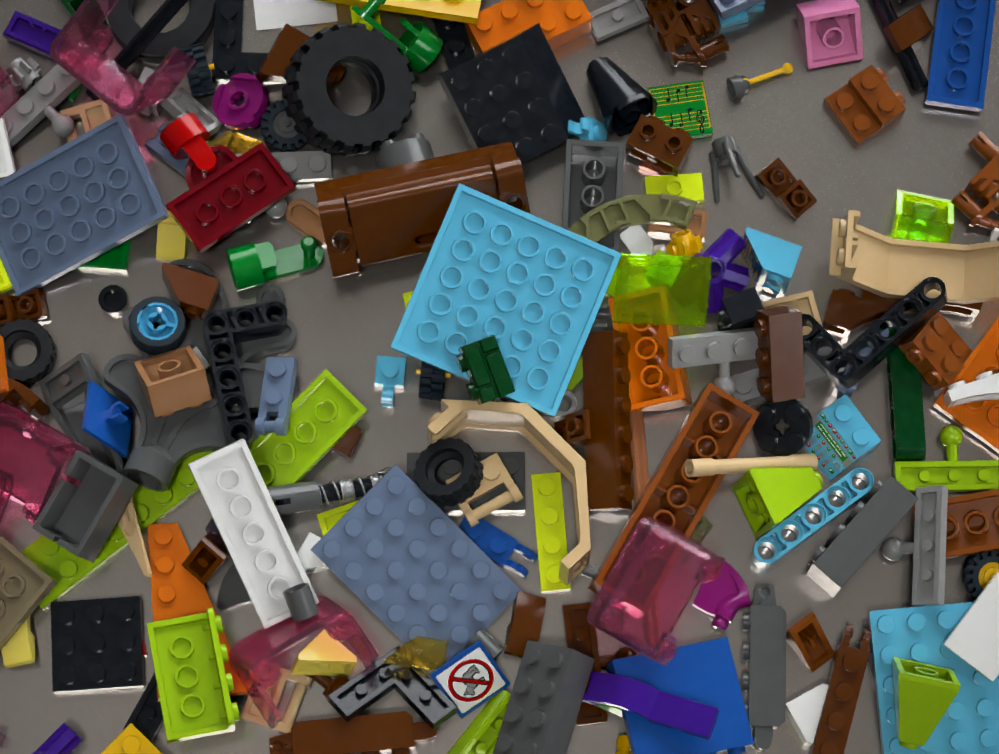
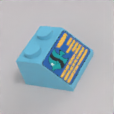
(770, 260)

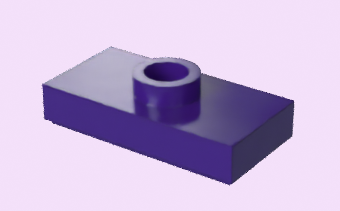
(31, 33)

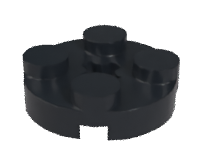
(795, 438)

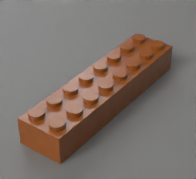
(710, 430)

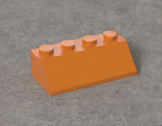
(652, 381)

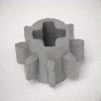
(24, 73)

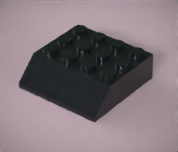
(513, 96)

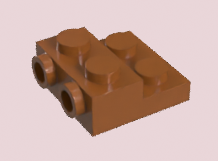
(866, 104)
(936, 352)

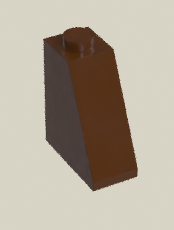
(280, 53)

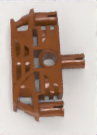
(983, 185)

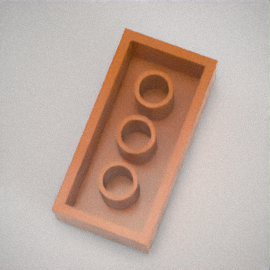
(558, 19)

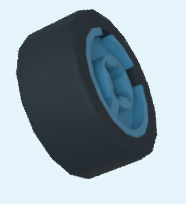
(165, 337)

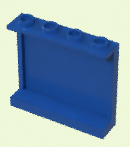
(697, 673)

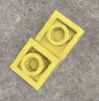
(20, 648)

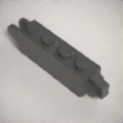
(765, 665)

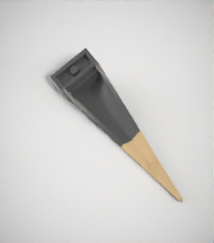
(66, 396)

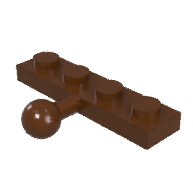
(582, 638)

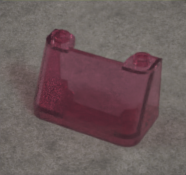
(34, 457)
(652, 588)

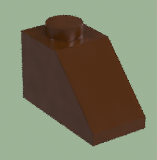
(191, 290)
(206, 557)

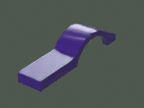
(652, 704)

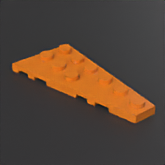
(174, 588)

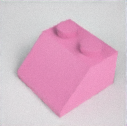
(829, 32)

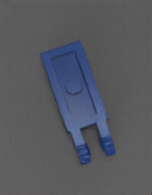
(498, 545)

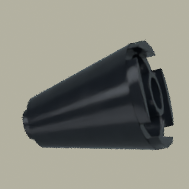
(618, 96)

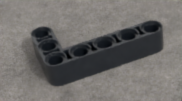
(872, 336)
(229, 367)

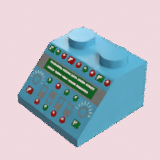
(841, 438)

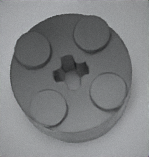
(403, 151)

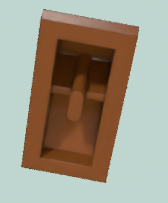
(810, 642)

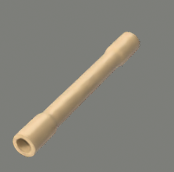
(710, 467)

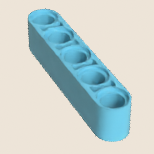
(820, 506)

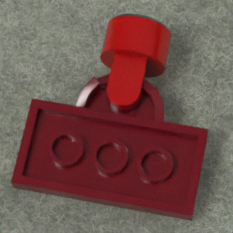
(222, 187)

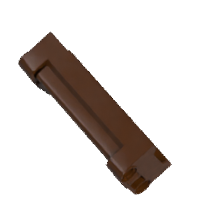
(402, 206)

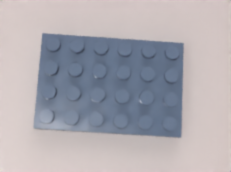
(75, 205)
(415, 565)

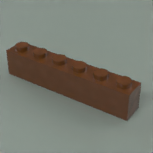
(608, 400)

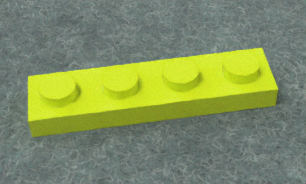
(549, 529)

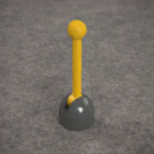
(739, 85)

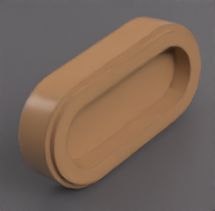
(306, 220)

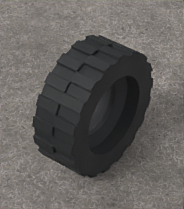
(45, 350)
(434, 457)

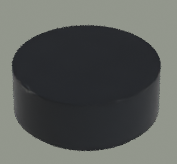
(113, 300)

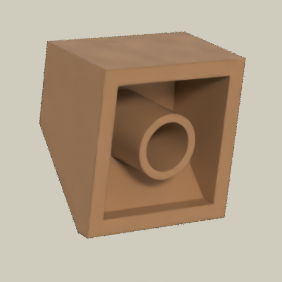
(173, 381)

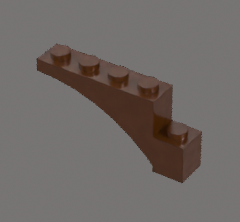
(849, 312)

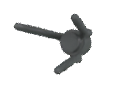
(727, 153)

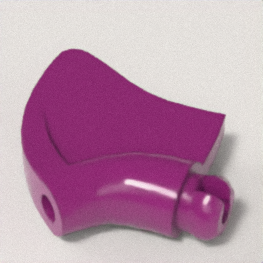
(723, 597)

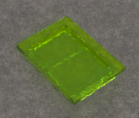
(662, 290)

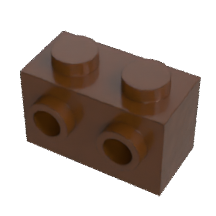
(659, 144)

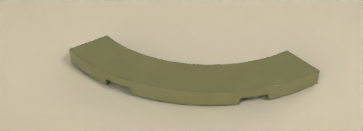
(634, 211)

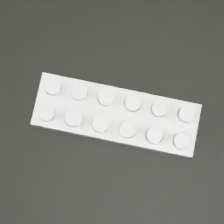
(250, 529)

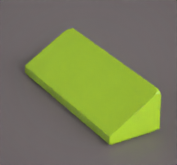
(484, 730)

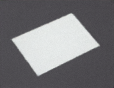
(276, 13)

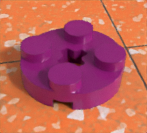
(250, 112)

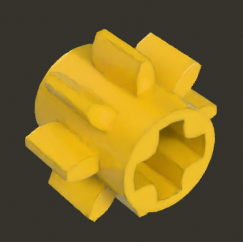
(684, 244)

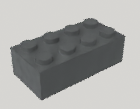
(590, 179)
(858, 540)
(544, 700)

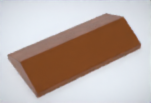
(972, 523)

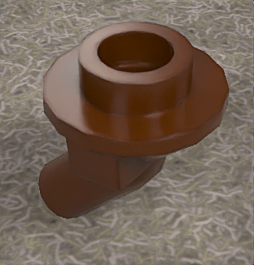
(329, 684)

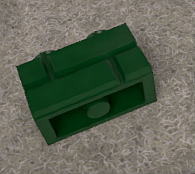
(485, 370)

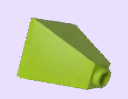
(774, 494)
(920, 699)

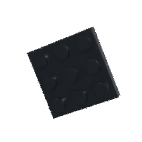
(97, 644)

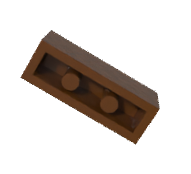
(780, 353)

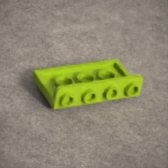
(192, 676)

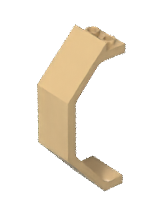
(898, 265)
(523, 419)

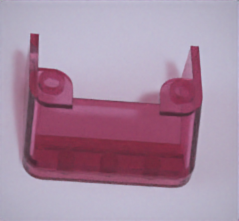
(82, 51)
(254, 655)

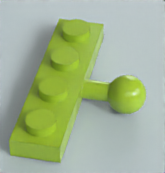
(953, 474)

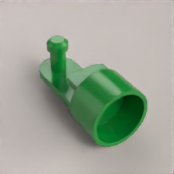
(417, 42)
(258, 263)

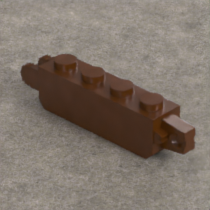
(842, 694)
(361, 735)

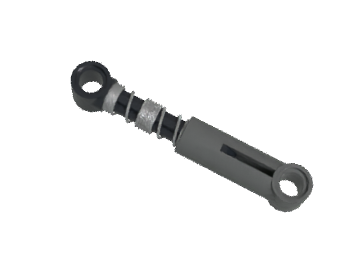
(310, 494)

